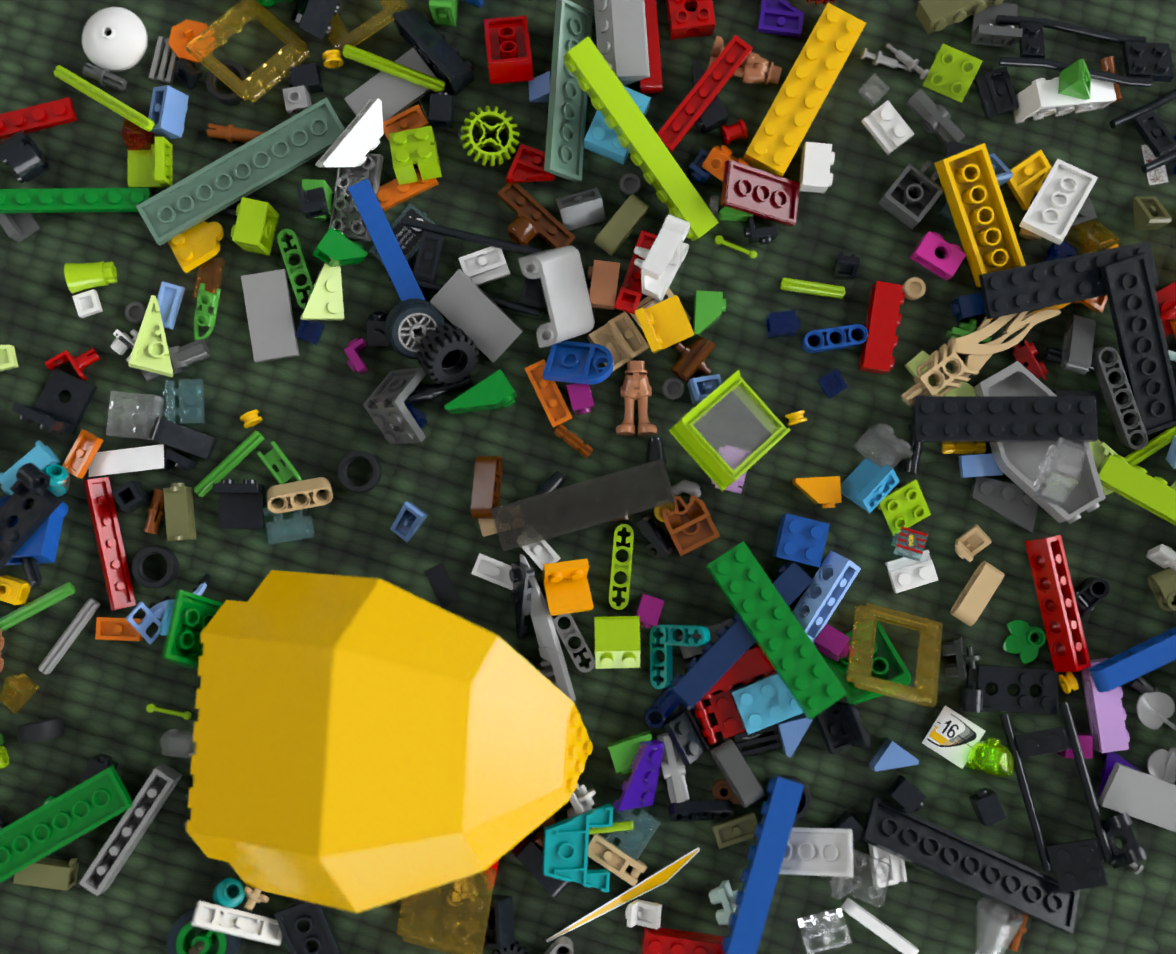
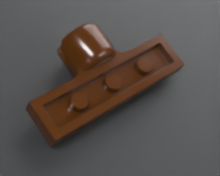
(532, 219)

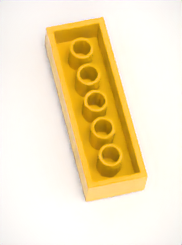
(979, 212)

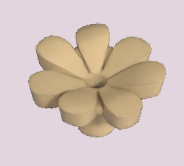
(254, 897)

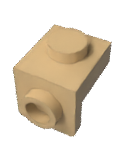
(971, 543)

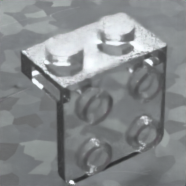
(868, 880)

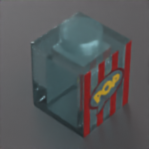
(909, 543)

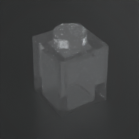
(178, 743)

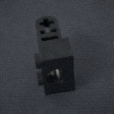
(1131, 852)

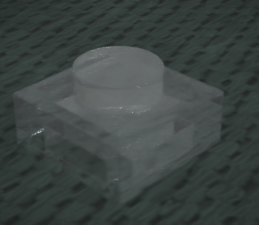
(873, 90)

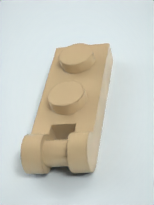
(614, 859)

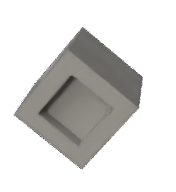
(296, 99)

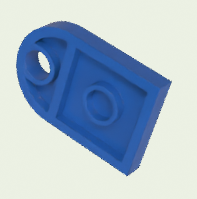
(577, 363)

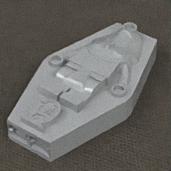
(1022, 459)

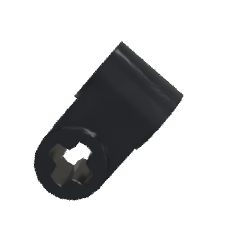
(1086, 598)

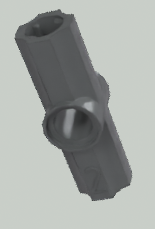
(934, 118)
(183, 357)

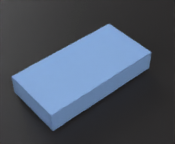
(169, 302)

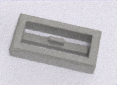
(157, 60)

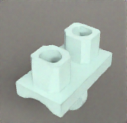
(724, 895)

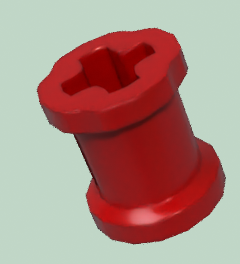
(734, 132)

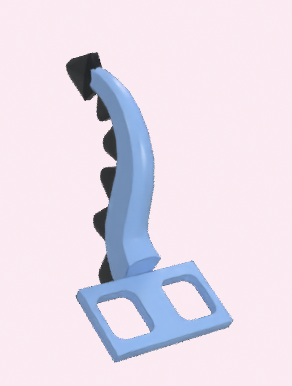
(157, 610)

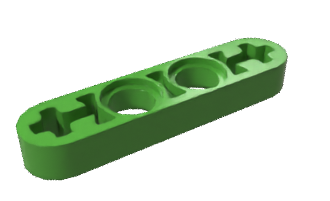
(299, 269)

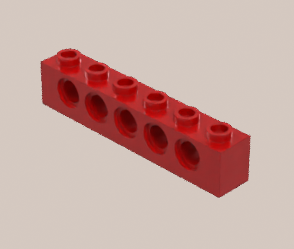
(1057, 604)

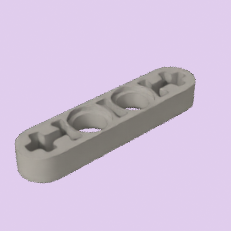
(566, 634)

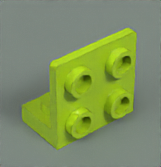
(151, 167)

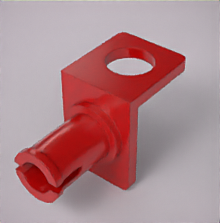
(78, 362)

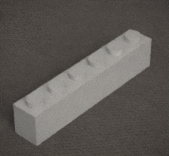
(130, 829)

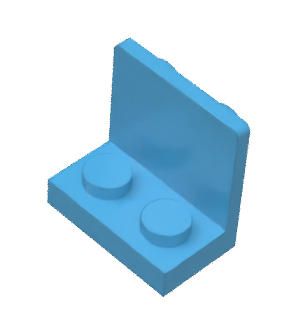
(869, 484)

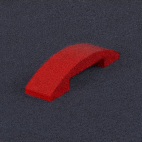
(631, 289)

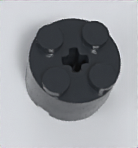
(23, 156)

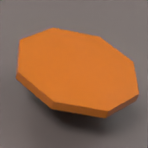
(182, 34)

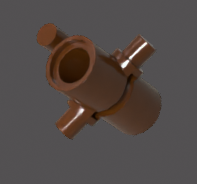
(692, 358)

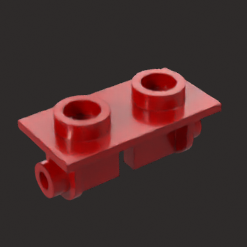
(1027, 354)

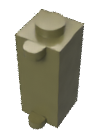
(179, 512)
(49, 874)

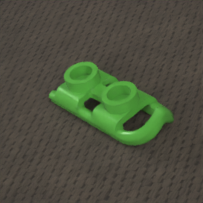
(201, 316)
(274, 458)

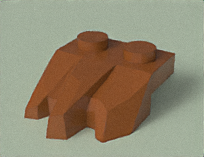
(689, 525)

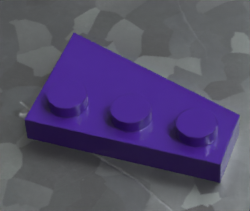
(642, 783)

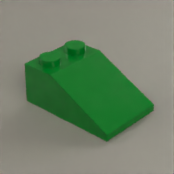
(487, 395)

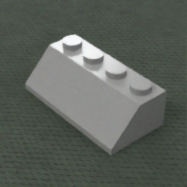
(623, 38)

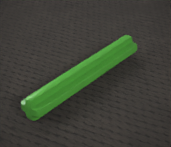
(228, 463)
(36, 606)

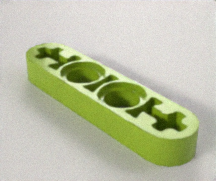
(617, 566)

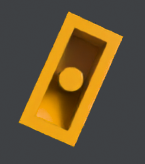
(820, 489)

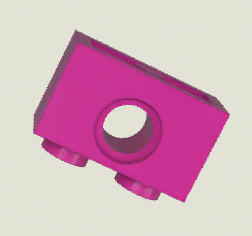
(925, 255)

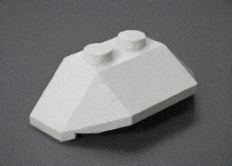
(356, 139)

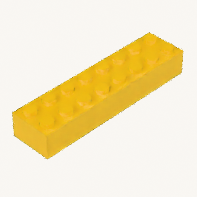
(804, 91)

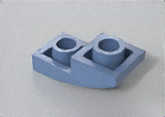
(978, 466)

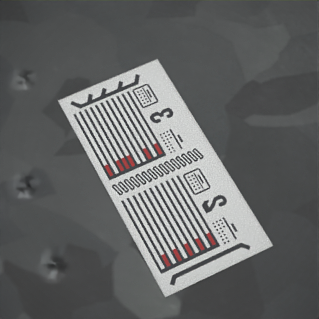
(1157, 175)

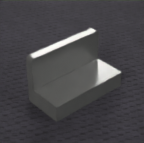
(581, 209)
(18, 225)

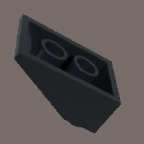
(500, 923)

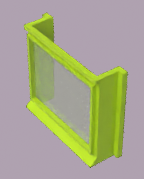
(729, 431)

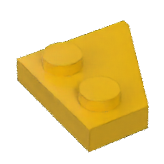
(1029, 178)

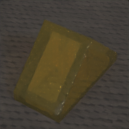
(1095, 236)
(17, 691)

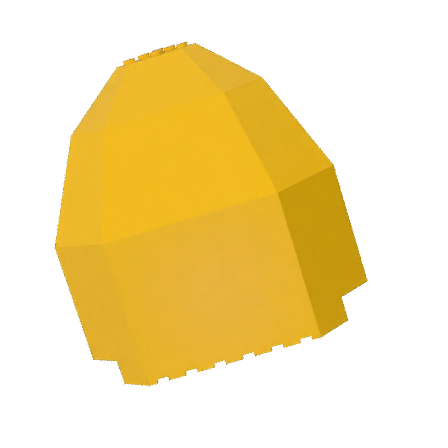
(369, 742)

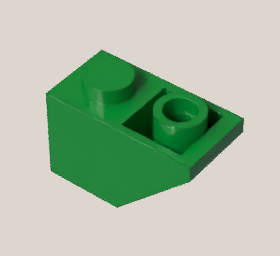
(338, 250)

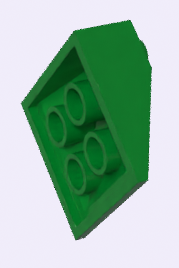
(188, 619)
(885, 666)

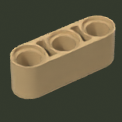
(290, 502)
(977, 593)

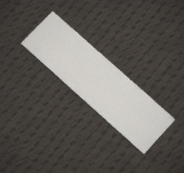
(127, 460)

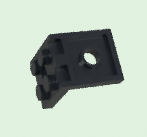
(51, 411)

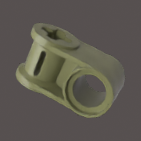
(1164, 588)

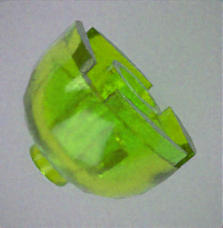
(991, 758)

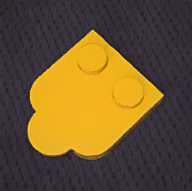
(197, 245)

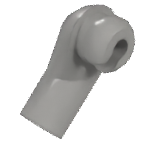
(686, 487)

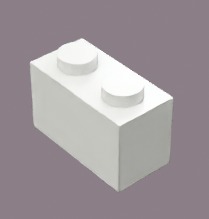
(815, 167)

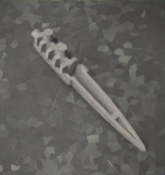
(549, 645)

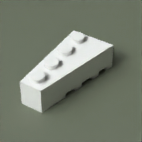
(1043, 99)

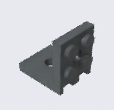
(388, 407)

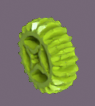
(484, 128)

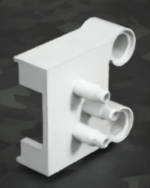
(663, 258)

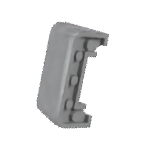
(564, 293)

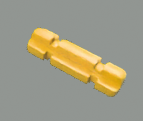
(963, 447)

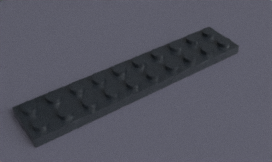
(970, 865)

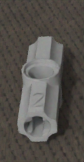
(673, 771)

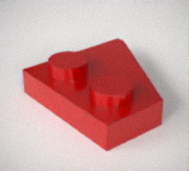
(528, 166)

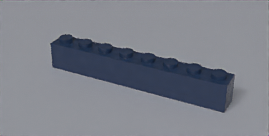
(731, 644)

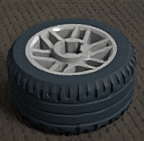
(407, 316)

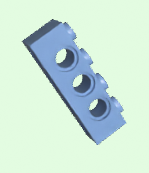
(825, 593)

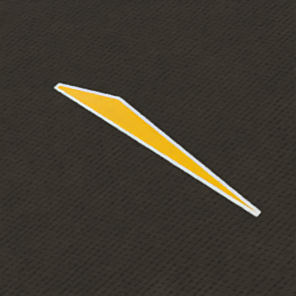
(641, 888)

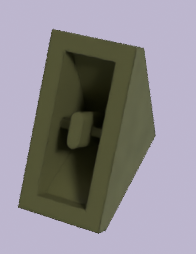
(1149, 214)

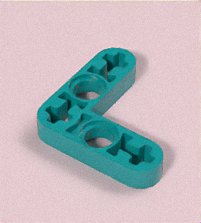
(669, 639)

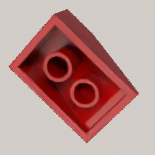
(508, 49)

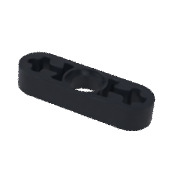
(701, 810)

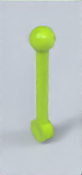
(719, 240)
(152, 708)

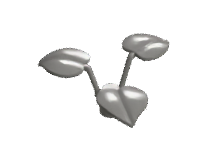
(1152, 711)

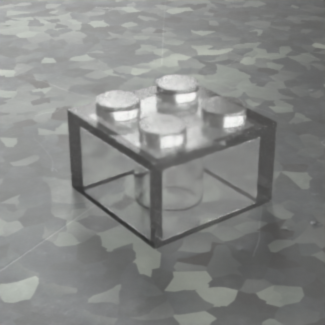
(133, 414)
(1059, 471)

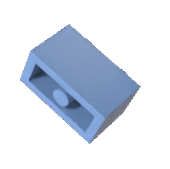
(168, 111)

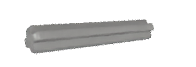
(69, 636)

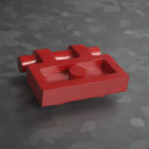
(725, 713)

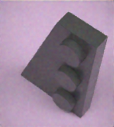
(1006, 500)

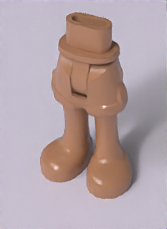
(753, 69)
(636, 388)

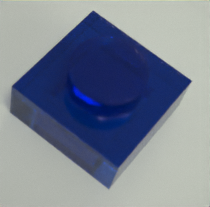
(310, 331)
(832, 383)

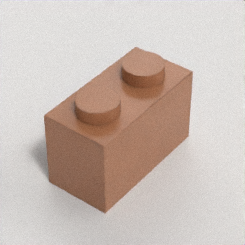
(603, 284)

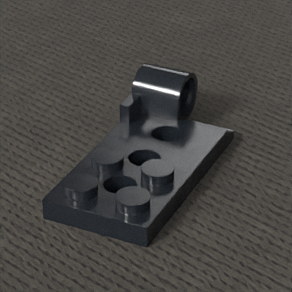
(29, 487)
(975, 699)
(319, 929)

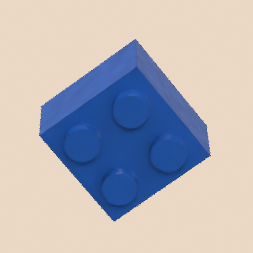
(801, 540)

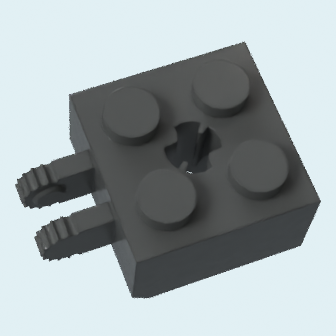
(924, 193)

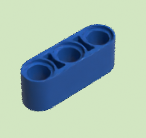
(843, 334)

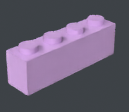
(1105, 715)

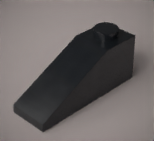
(715, 113)

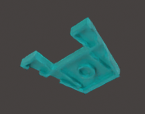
(567, 848)

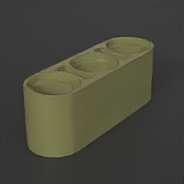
(622, 224)

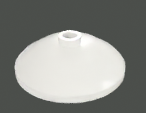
(119, 49)

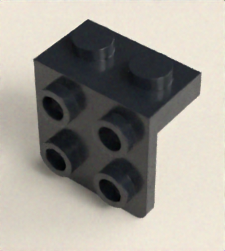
(240, 504)
(842, 727)

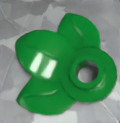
(1020, 640)

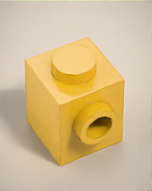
(13, 590)

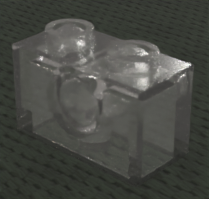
(824, 931)

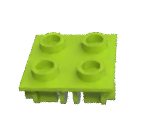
(952, 72)
(904, 507)

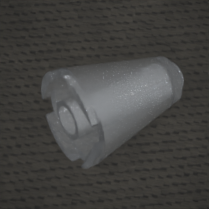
(995, 927)

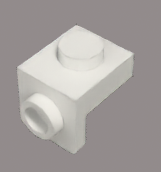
(643, 914)

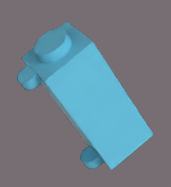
(40, 455)

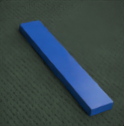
(385, 241)

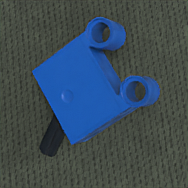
(40, 546)

